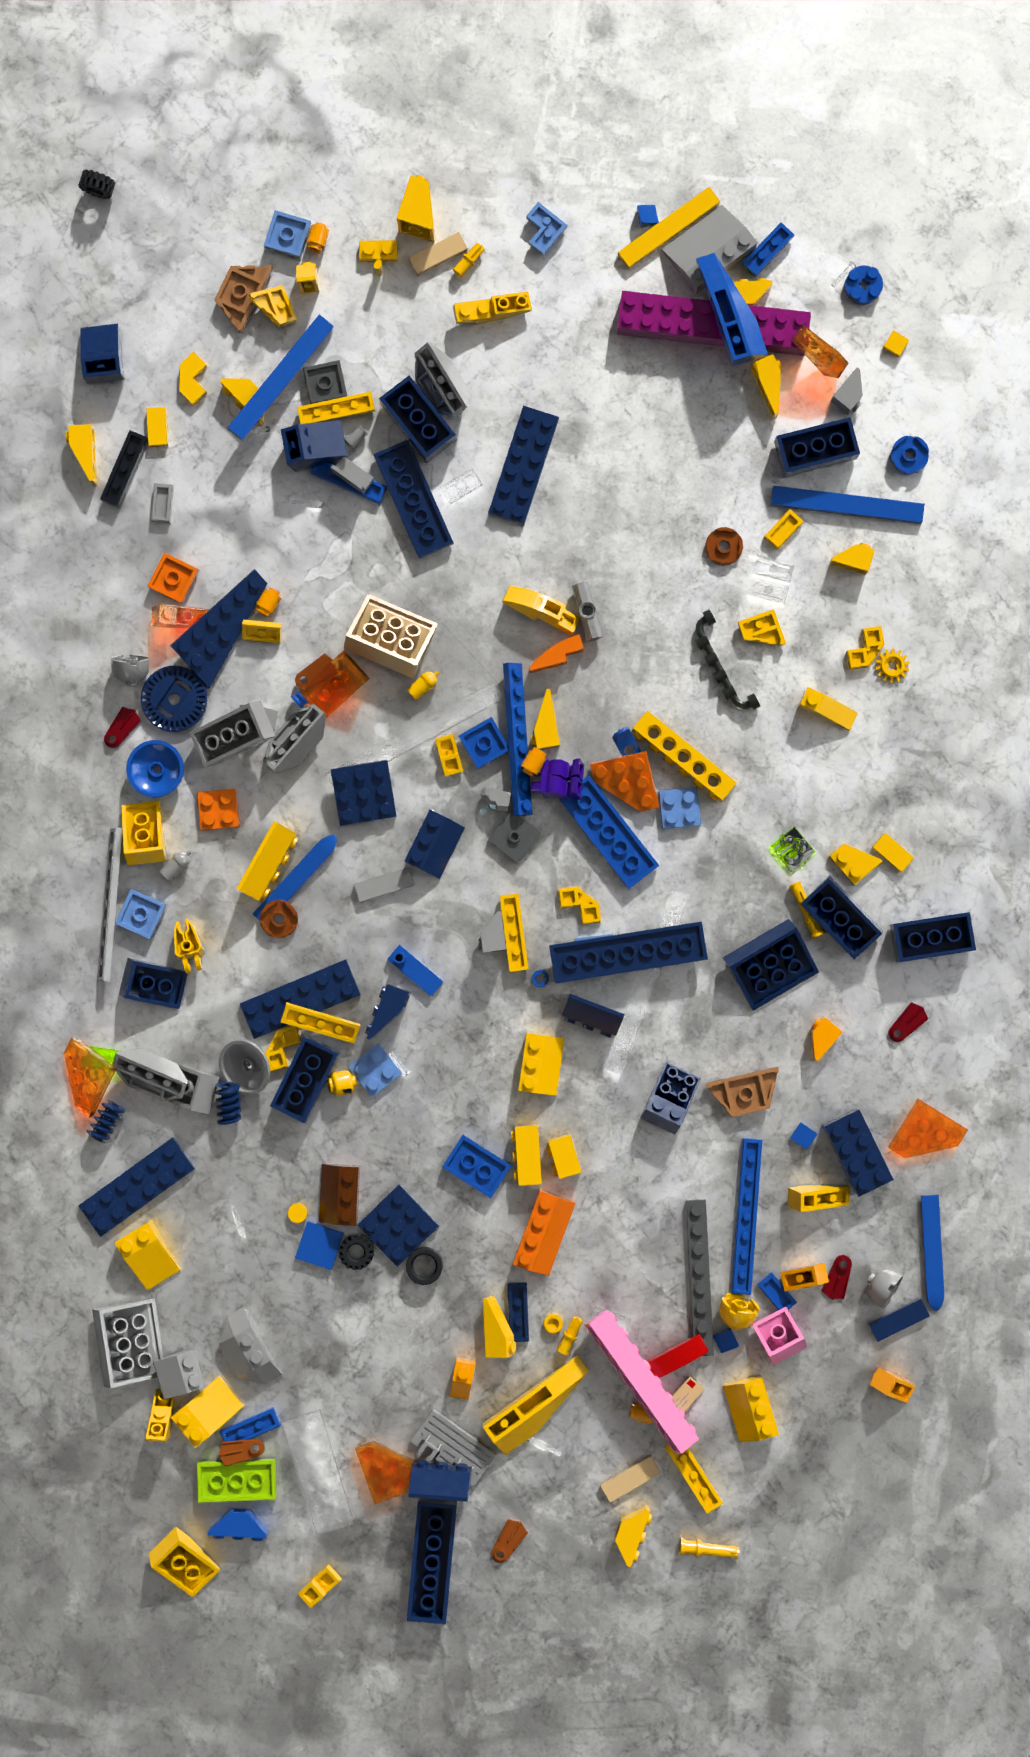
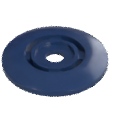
(161, 686)

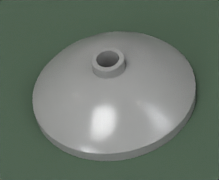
(236, 1066)

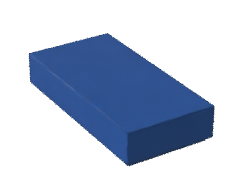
(775, 1292)

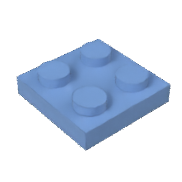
(287, 234)
(679, 808)
(140, 914)
(375, 1070)

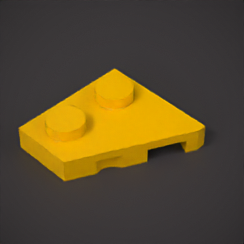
(275, 305)

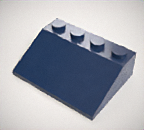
(771, 964)

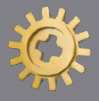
(884, 665)

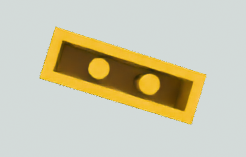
(527, 1155)

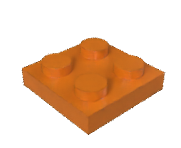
(173, 578)
(218, 809)

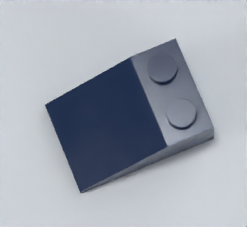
(153, 983)

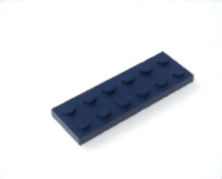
(523, 465)
(413, 499)
(314, 992)
(136, 1187)

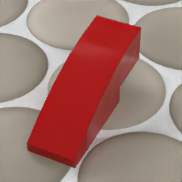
(677, 1356)

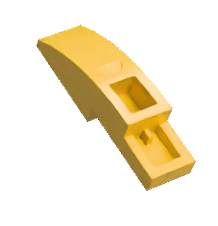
(492, 309)
(541, 606)

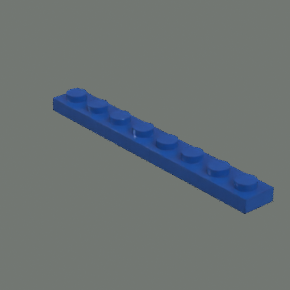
(517, 738)

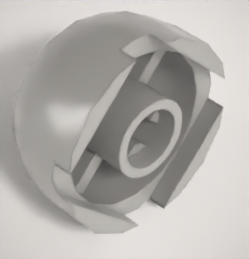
(130, 668)
(882, 1286)

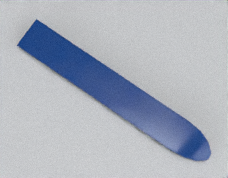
(301, 872)
(932, 1250)

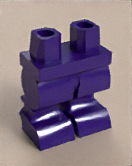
(554, 779)

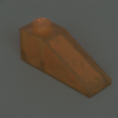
(820, 353)

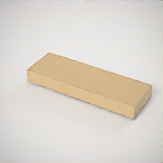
(438, 253)
(630, 1478)

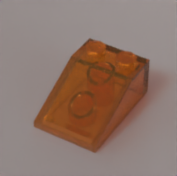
(334, 683)

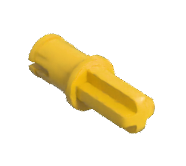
(468, 259)
(569, 1335)

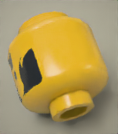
(341, 1083)

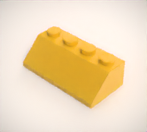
(267, 862)

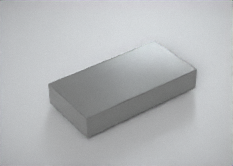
(162, 503)

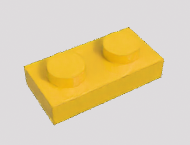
(261, 631)

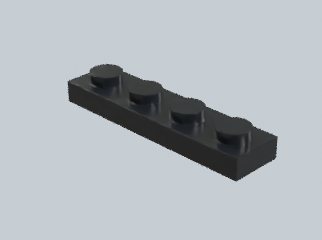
(124, 468)

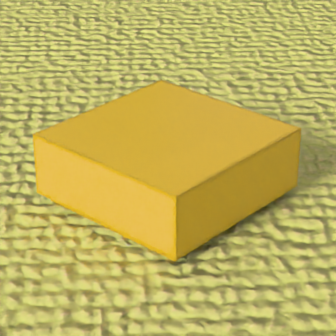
(896, 343)

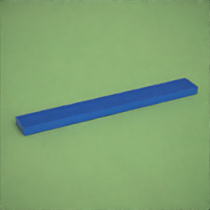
(280, 377)
(847, 504)
(746, 1216)

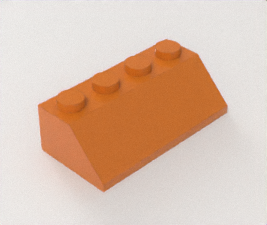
(544, 1233)

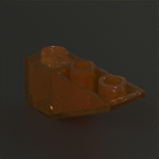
(175, 616)

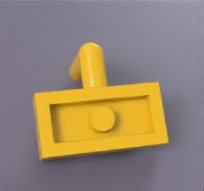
(377, 252)

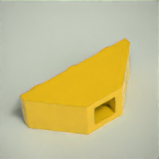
(753, 290)
(241, 391)
(160, 1418)
(630, 1533)

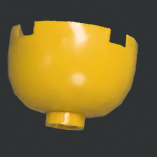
(738, 1312)

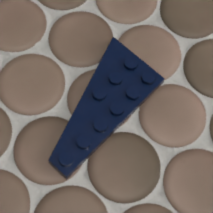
(212, 636)

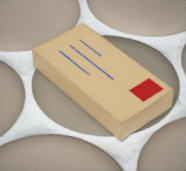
(687, 1393)

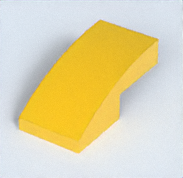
(449, 754)
(319, 1586)

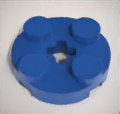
(856, 292)
(909, 444)

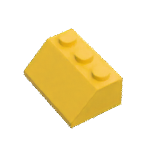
(541, 1064)
(751, 1409)

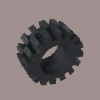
(96, 184)
(352, 1263)

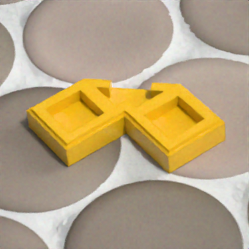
(188, 386)
(873, 643)
(576, 897)
(275, 1052)

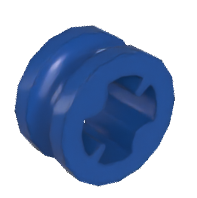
(299, 699)
(542, 983)

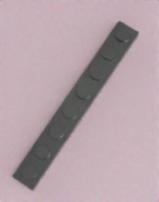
(699, 1272)

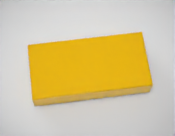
(157, 426)
(783, 529)
(893, 852)

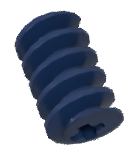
(229, 1102)
(105, 1121)

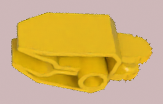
(188, 946)

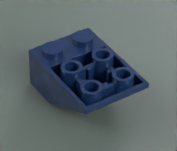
(101, 354)
(313, 444)
(391, 1005)
(670, 1098)

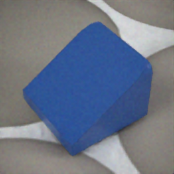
(647, 215)
(803, 1135)
(725, 1340)

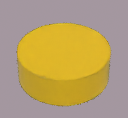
(297, 1213)
(553, 1323)

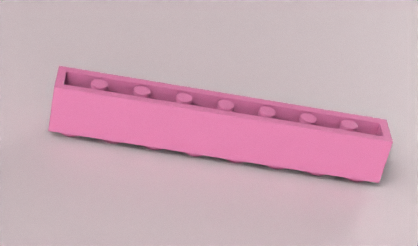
(642, 1382)

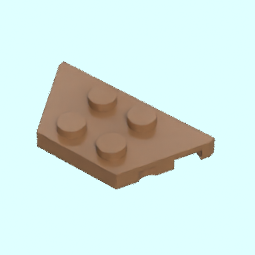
(235, 290)
(745, 1092)

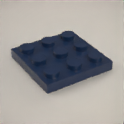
(363, 792)
(398, 1225)

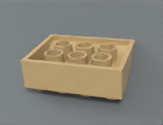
(390, 636)

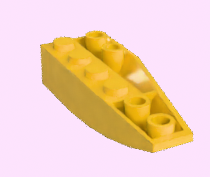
(533, 1408)

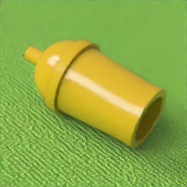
(423, 684)

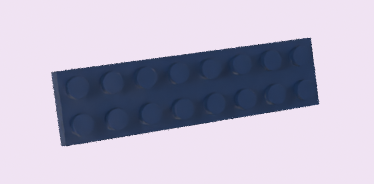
(628, 952)

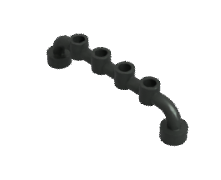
(712, 659)

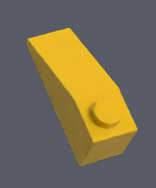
(767, 375)
(82, 442)
(827, 708)
(545, 730)
(817, 1197)
(497, 1333)

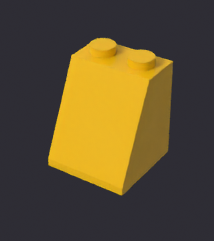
(415, 212)

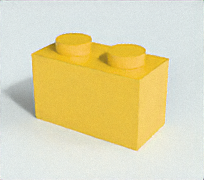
(564, 1156)

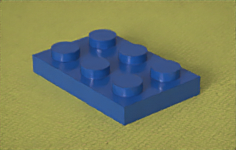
(476, 1166)

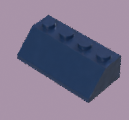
(841, 917)

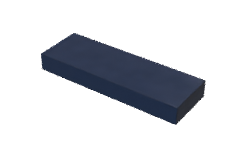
(518, 1311)
(899, 1319)

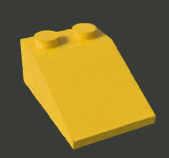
(143, 833)
(147, 1255)
(207, 1411)
(182, 1562)

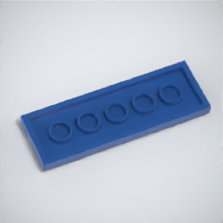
(610, 834)

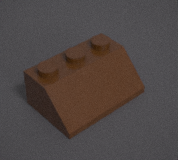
(339, 1194)

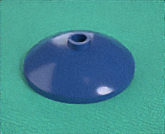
(143, 762)

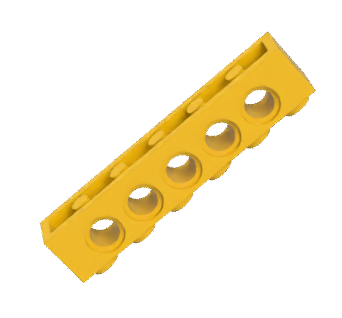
(725, 782)

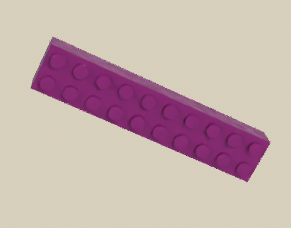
(695, 322)

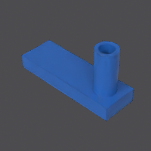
(415, 970)

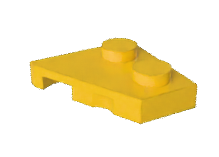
(762, 629)
(854, 862)

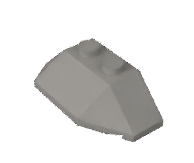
(440, 381)
(295, 739)
(150, 1074)
(247, 1349)

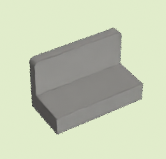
(352, 474)

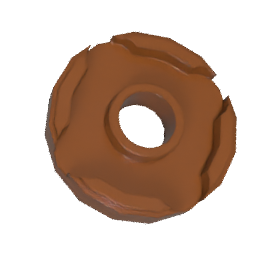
(727, 535)
(278, 907)

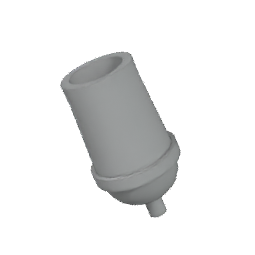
(176, 865)

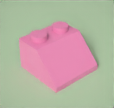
(779, 1335)

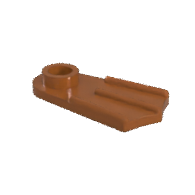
(312, 669)
(239, 1451)
(508, 1540)

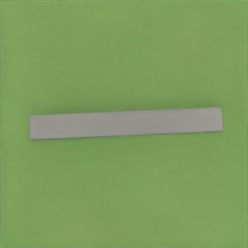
(110, 904)

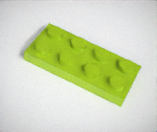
(238, 1482)

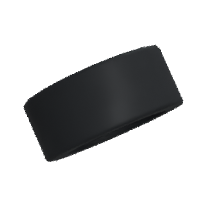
(424, 1280)

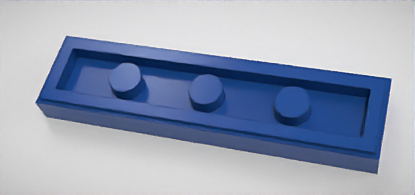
(374, 492)

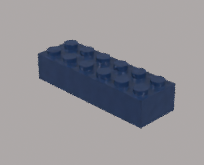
(432, 1561)

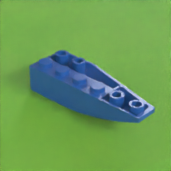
(733, 316)

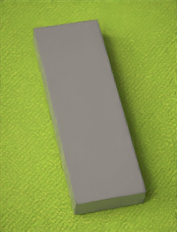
(384, 884)

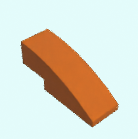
(557, 654)

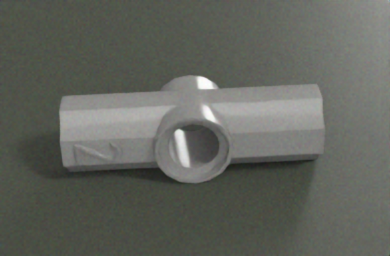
(590, 623)

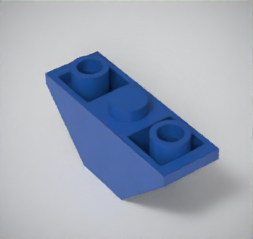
(239, 1524)

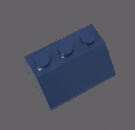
(434, 844)
(592, 1015)
(440, 1481)

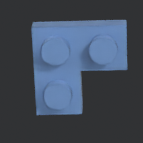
(549, 228)

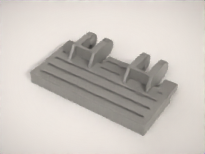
(453, 1444)

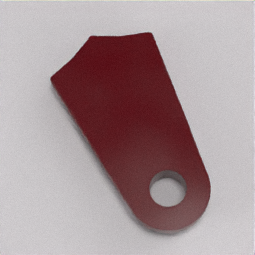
(122, 726)
(908, 1022)
(838, 1278)

